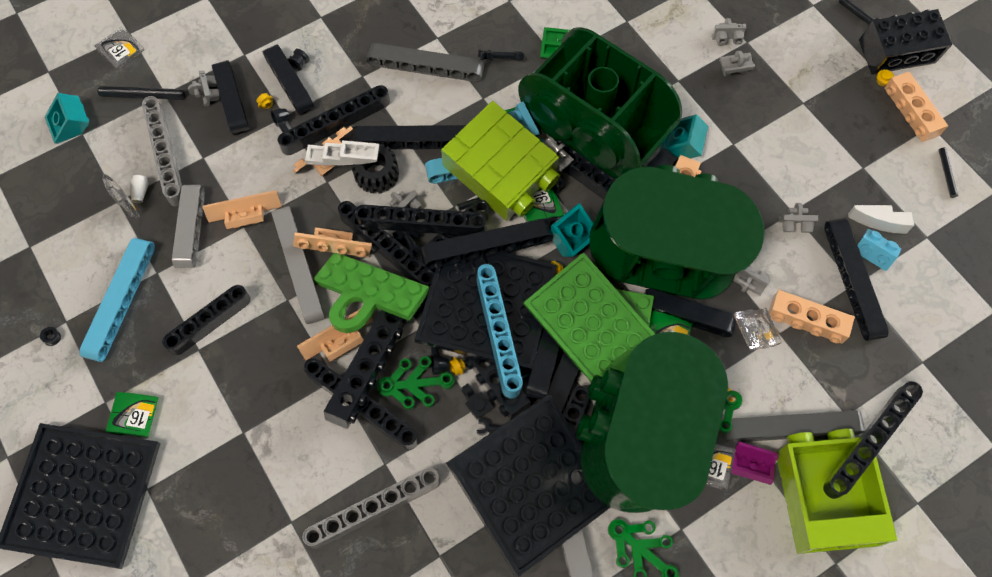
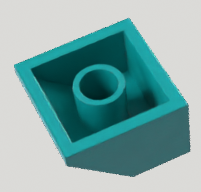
(66, 117)
(687, 137)
(572, 231)

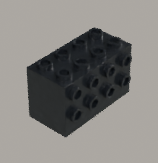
(905, 41)

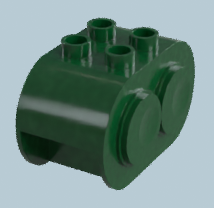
(601, 102)
(675, 232)
(654, 424)

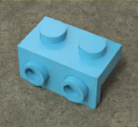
(878, 249)

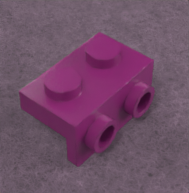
(754, 463)

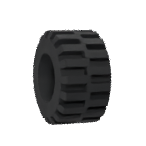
(377, 180)

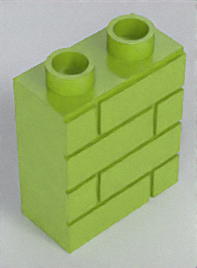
(501, 161)
(825, 523)

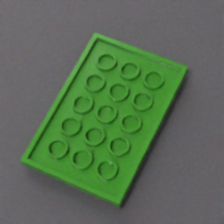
(587, 316)

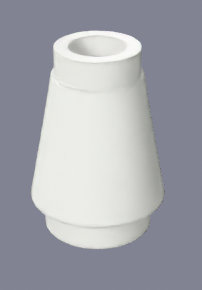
(138, 188)

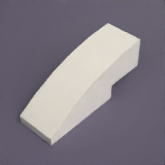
(882, 218)

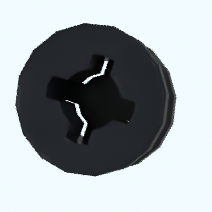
(298, 59)

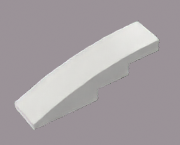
(342, 154)

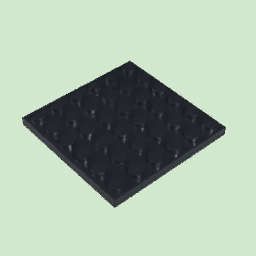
(455, 315)
(528, 484)
(79, 496)

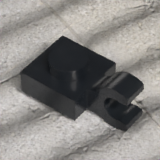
(477, 404)

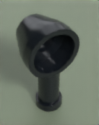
(280, 117)
(438, 363)

